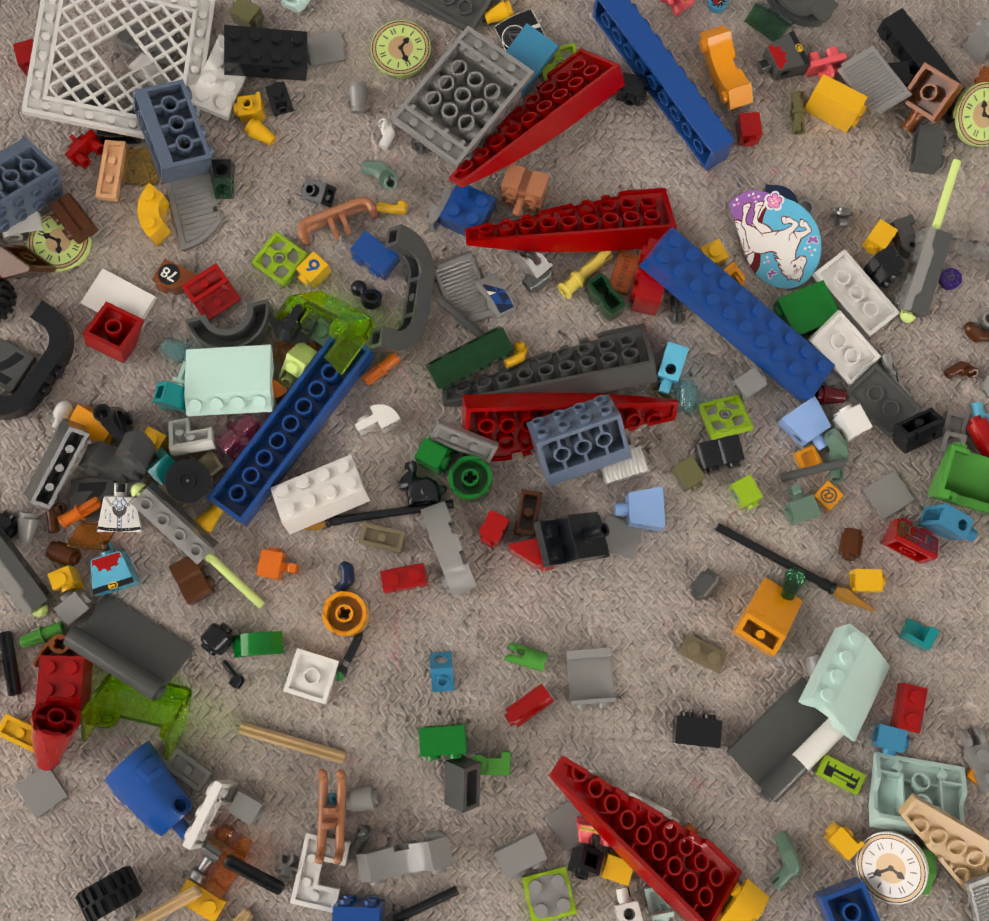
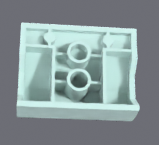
(229, 380)
(846, 680)
(899, 776)

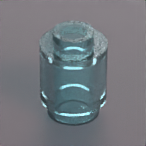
(175, 349)
(687, 396)

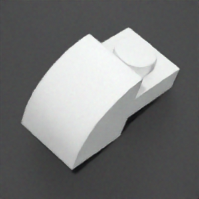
(382, 416)

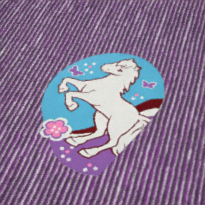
(777, 237)

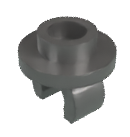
(419, 147)
(842, 216)
(287, 869)

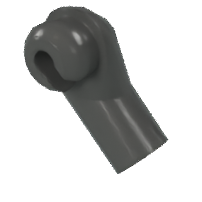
(363, 835)

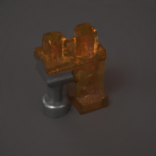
(216, 852)

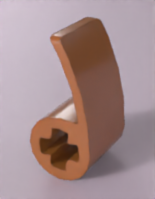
(55, 645)

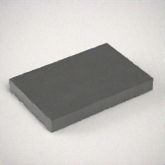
(882, 399)

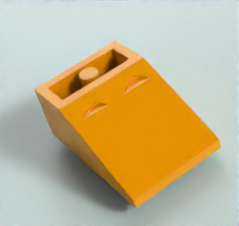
(767, 618)

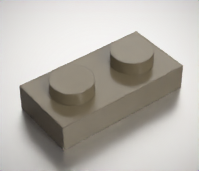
(382, 537)
(702, 653)

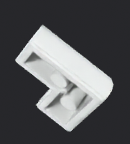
(185, 441)

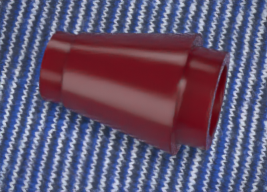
(830, 395)

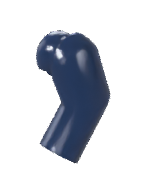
(347, 576)

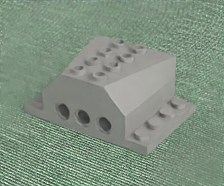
(463, 97)

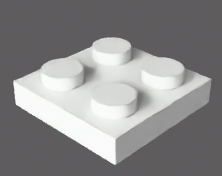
(311, 676)

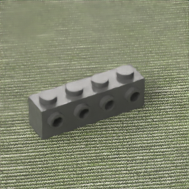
(56, 463)

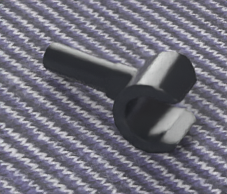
(236, 680)

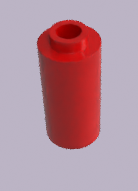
(979, 432)
(528, 706)

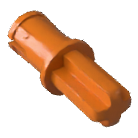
(381, 368)
(80, 512)

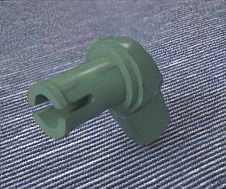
(379, 170)
(838, 450)
(790, 859)

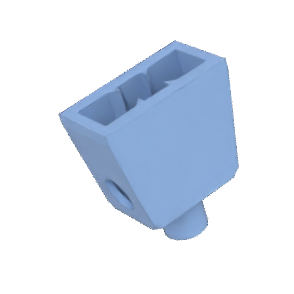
(806, 424)
(643, 509)

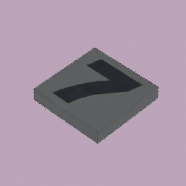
(13, 366)
(86, 489)

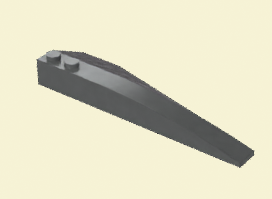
(610, 363)

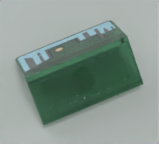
(768, 21)

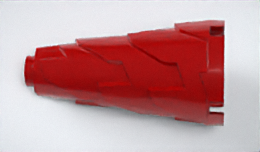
(53, 729)

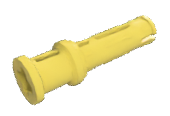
(578, 278)

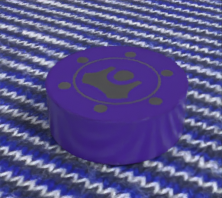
(950, 279)

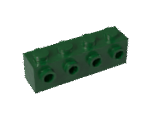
(469, 357)

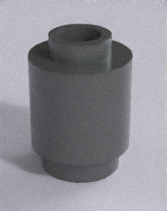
(535, 285)
(704, 585)

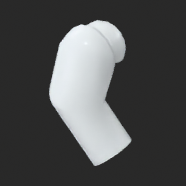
(388, 133)

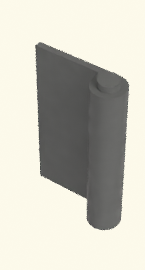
(130, 647)

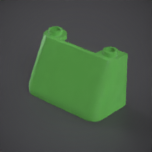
(962, 479)

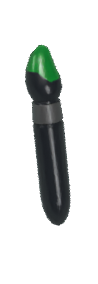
(343, 669)

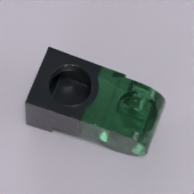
(223, 178)

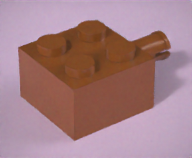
(931, 96)

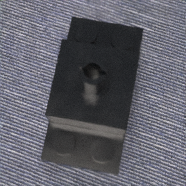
(572, 539)

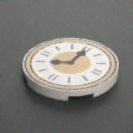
(892, 867)

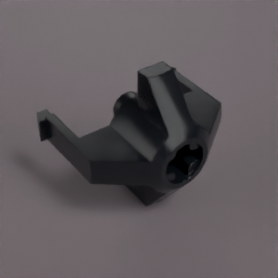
(290, 327)

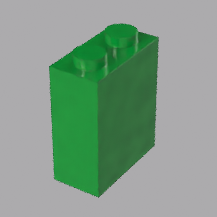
(806, 308)

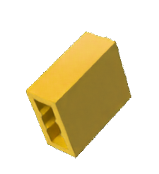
(836, 103)

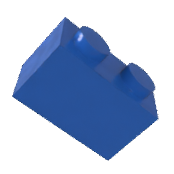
(374, 255)

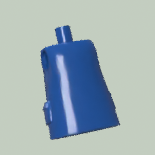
(150, 791)

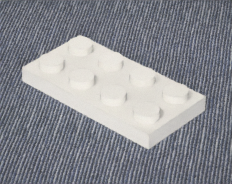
(214, 90)
(856, 294)

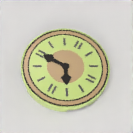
(400, 49)
(972, 115)
(55, 246)

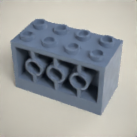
(172, 131)
(26, 182)
(579, 439)

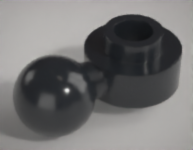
(370, 298)

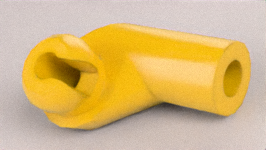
(388, 208)
(519, 355)

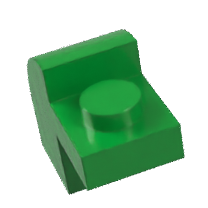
(258, 644)

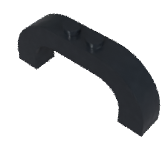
(48, 368)

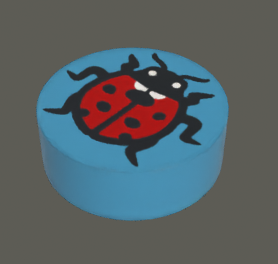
(717, 6)

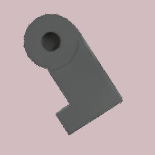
(905, 236)

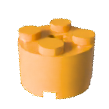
(333, 613)

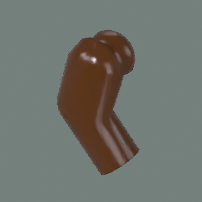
(975, 333)

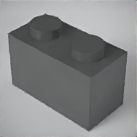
(927, 149)
(462, 783)

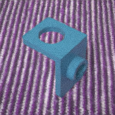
(442, 673)

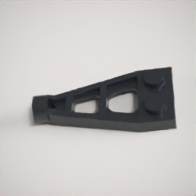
(114, 420)

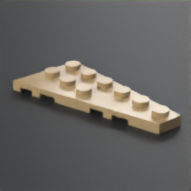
(953, 842)

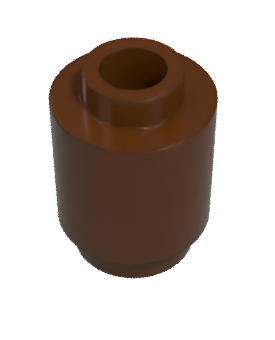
(850, 544)
(61, 554)

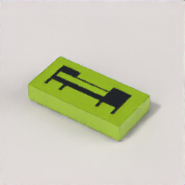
(840, 774)

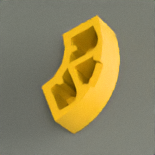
(152, 214)
(745, 903)

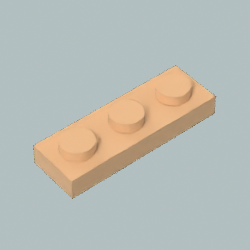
(111, 170)

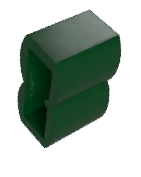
(609, 300)

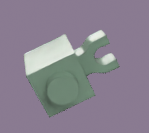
(321, 332)
(801, 507)

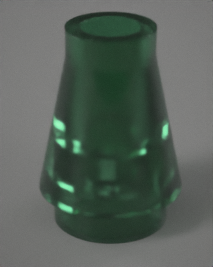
(793, 581)

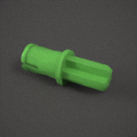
(42, 634)

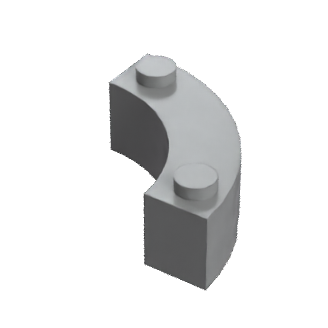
(447, 548)
(407, 858)

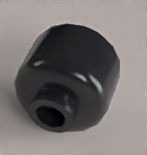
(217, 638)

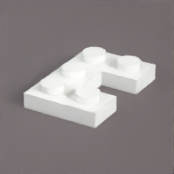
(217, 794)
(307, 889)

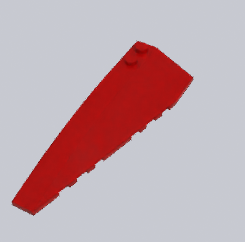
(557, 104)
(594, 226)
(505, 415)
(672, 860)

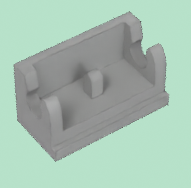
(531, 262)

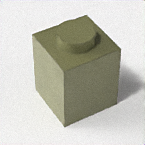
(246, 14)
(689, 474)

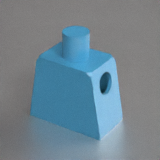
(948, 523)

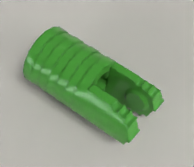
(532, 657)

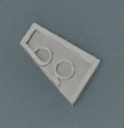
(127, 42)

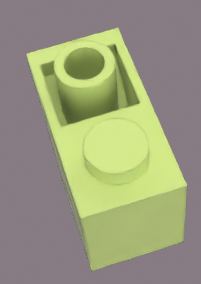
(295, 363)

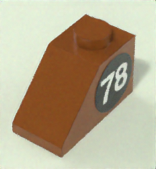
(171, 277)

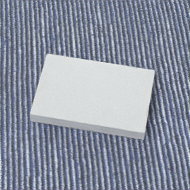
(119, 293)
(844, 347)

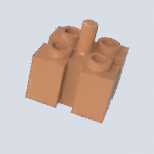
(524, 189)

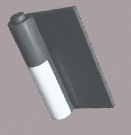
(784, 743)

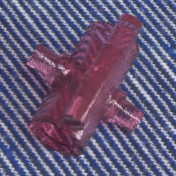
(238, 435)

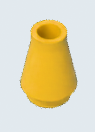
(499, 12)
(258, 131)
(209, 518)

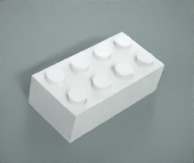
(319, 494)

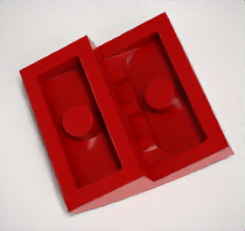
(211, 292)

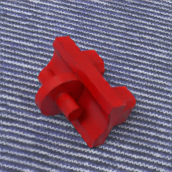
(82, 147)

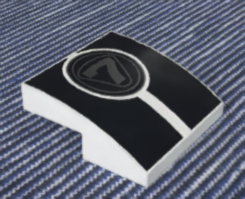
(511, 27)

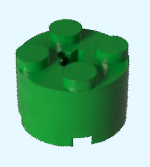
(459, 474)

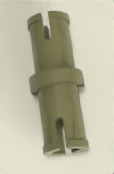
(797, 112)

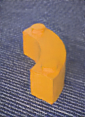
(729, 82)

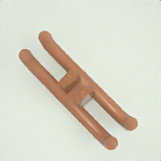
(335, 214)
(331, 816)

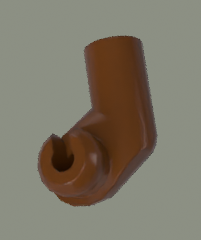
(961, 368)
(52, 516)

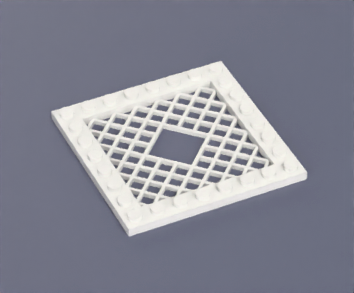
(99, 117)

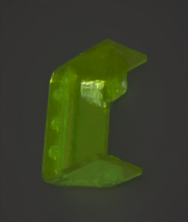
(348, 327)
(118, 700)

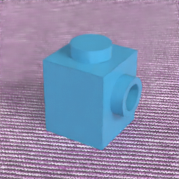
(890, 739)

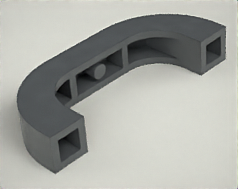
(418, 294)

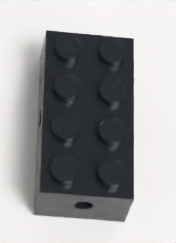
(265, 53)

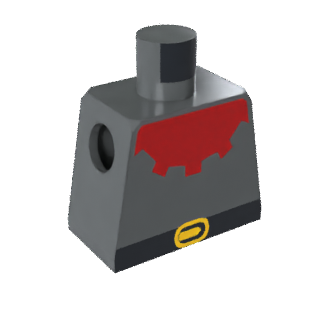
(784, 58)

